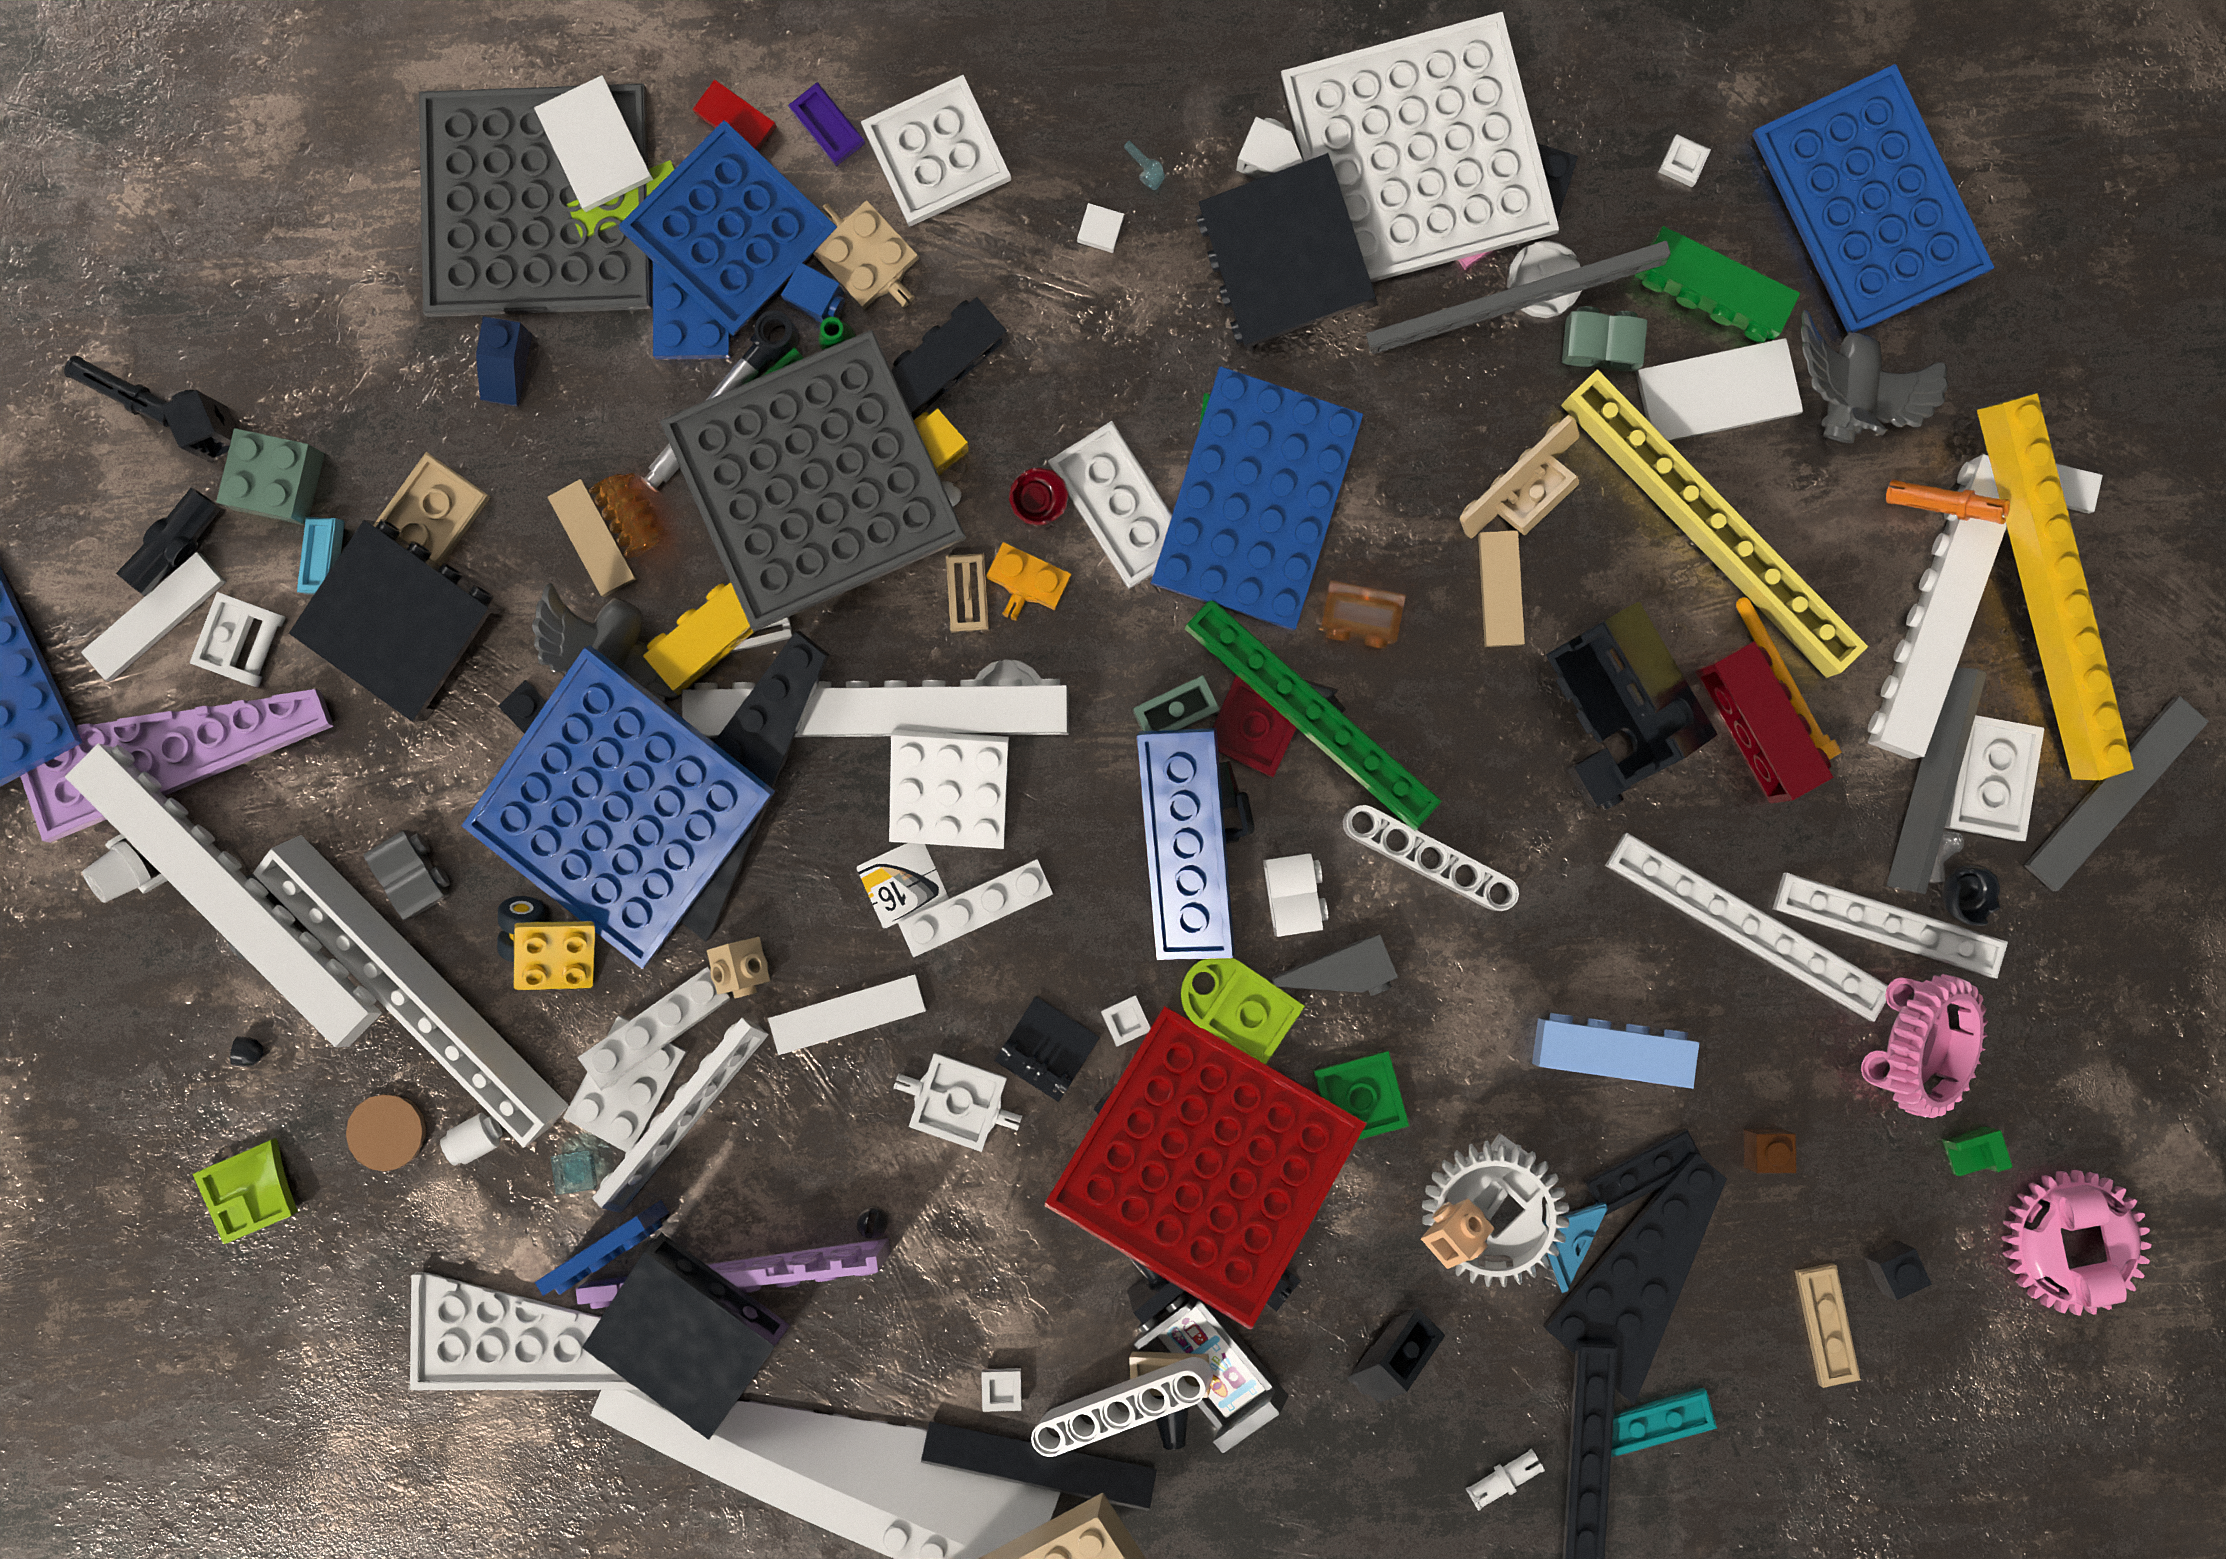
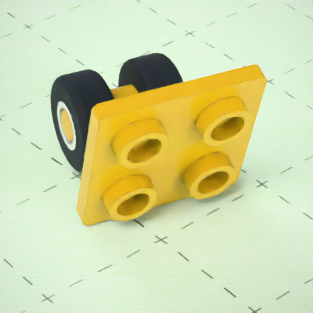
(544, 952)

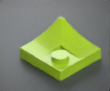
(246, 1191)

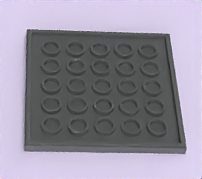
(500, 213)
(812, 480)

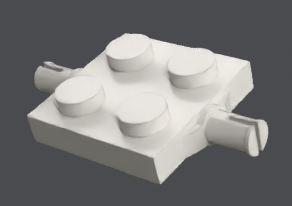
(958, 1102)

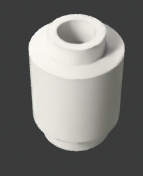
(471, 1139)

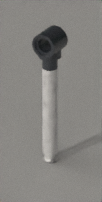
(743, 372)

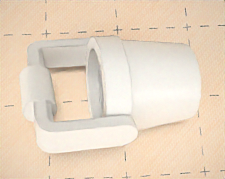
(119, 872)

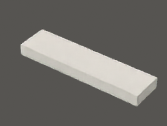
(153, 617)
(847, 1014)

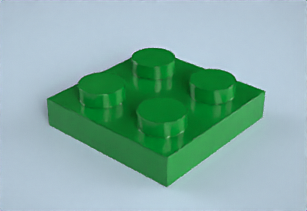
(1365, 1090)

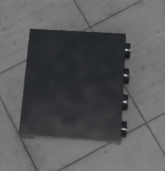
(1285, 251)
(393, 618)
(685, 1335)

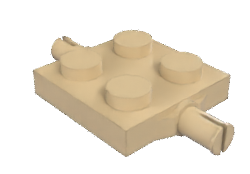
(866, 255)

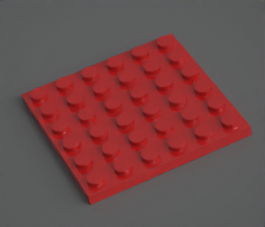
(1206, 1167)

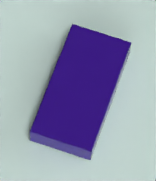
(826, 124)

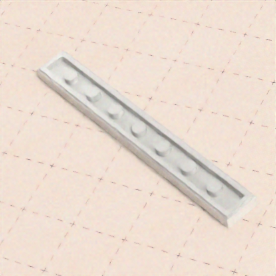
(1748, 926)

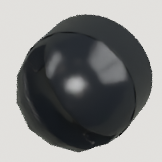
(245, 1052)
(880, 1224)

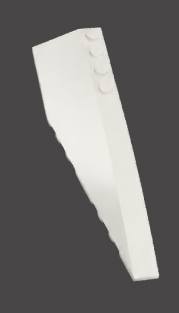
(842, 1476)

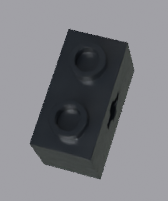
(200, 424)

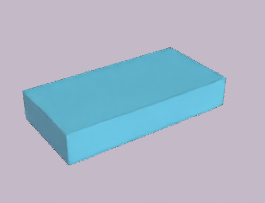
(319, 551)

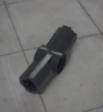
(169, 542)

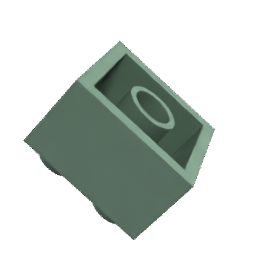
(270, 476)

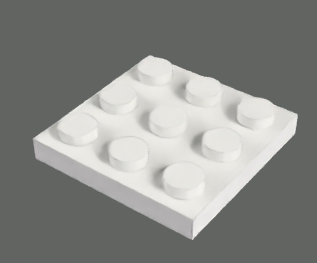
(936, 150)
(948, 789)

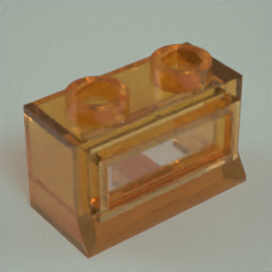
(1361, 614)

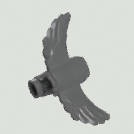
(1863, 392)
(614, 634)

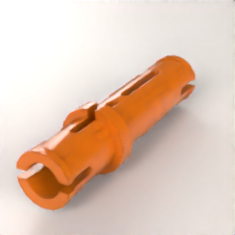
(1963, 504)

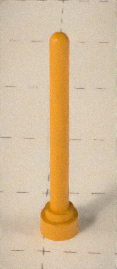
(1781, 672)

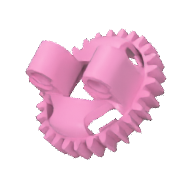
(1948, 1050)
(2074, 1205)

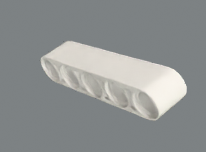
(1448, 862)
(1134, 1395)

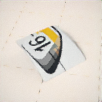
(902, 883)

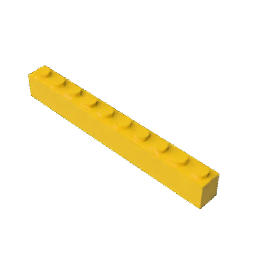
(2055, 589)
(721, 624)

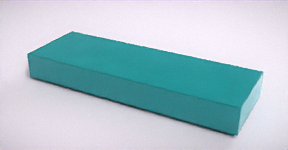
(1661, 1421)

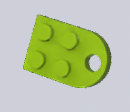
(1241, 1007)

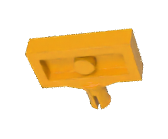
(1027, 579)

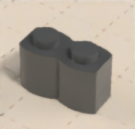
(407, 874)

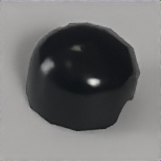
(1971, 894)

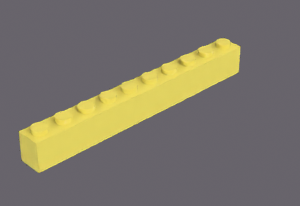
(1714, 525)

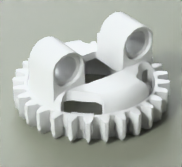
(1526, 1236)

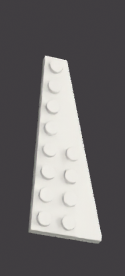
(499, 1341)

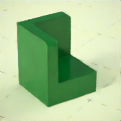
(1977, 1151)

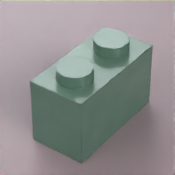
(1178, 707)

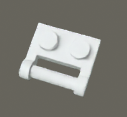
(225, 636)

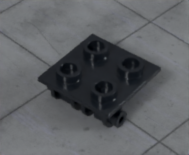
(1047, 1049)

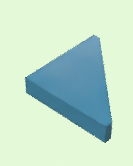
(1579, 1236)

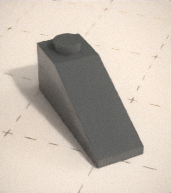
(1350, 969)

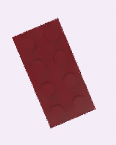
(1765, 723)

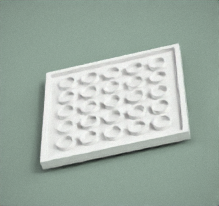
(1427, 145)

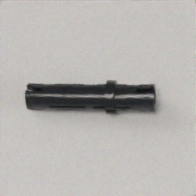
(86, 374)

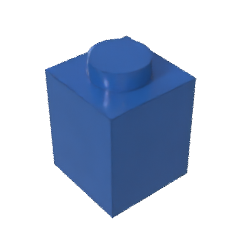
(813, 293)

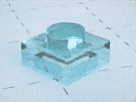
(574, 1172)

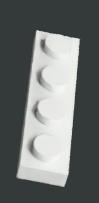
(975, 908)
(652, 1029)

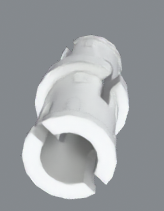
(1505, 1479)

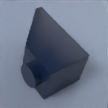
(502, 360)

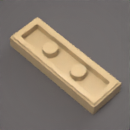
(592, 538)
(1501, 588)
(1827, 1325)

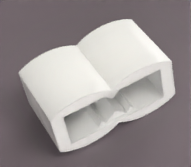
(1294, 894)

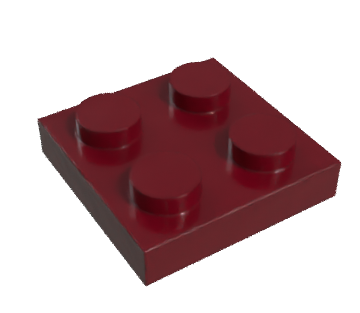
(1252, 729)

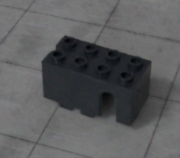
(1631, 683)

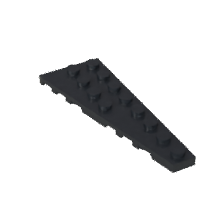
(760, 741)

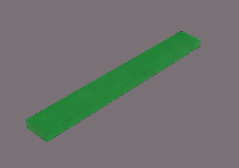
(1313, 714)

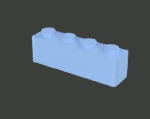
(1615, 1052)

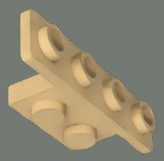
(1529, 487)

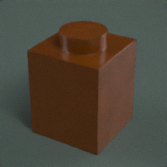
(1770, 1150)

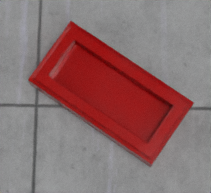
(722, 104)

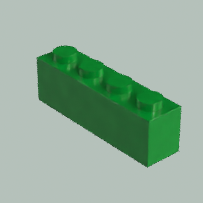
(1721, 287)

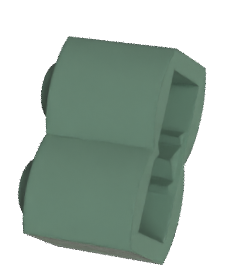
(1604, 340)

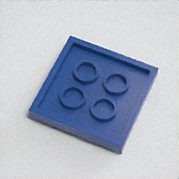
(603, 1250)

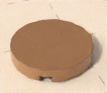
(385, 1132)

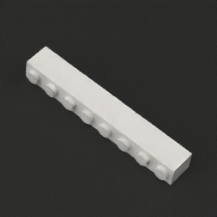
(1938, 624)

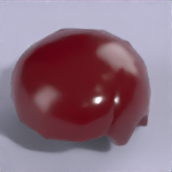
(1038, 496)

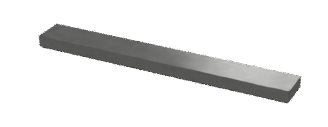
(1518, 297)

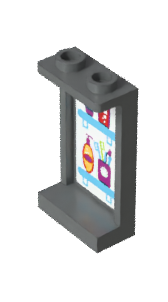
(1241, 1387)

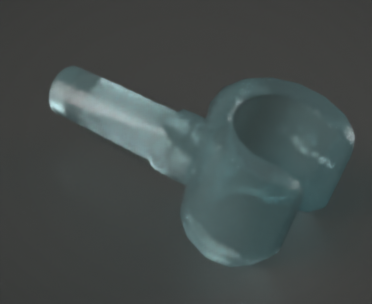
(1153, 172)

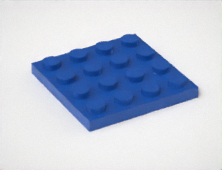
(727, 227)

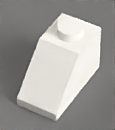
(1267, 149)

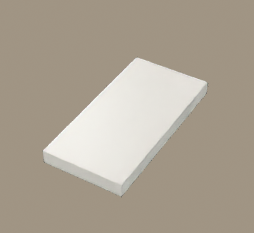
(1720, 390)
(1115, 501)

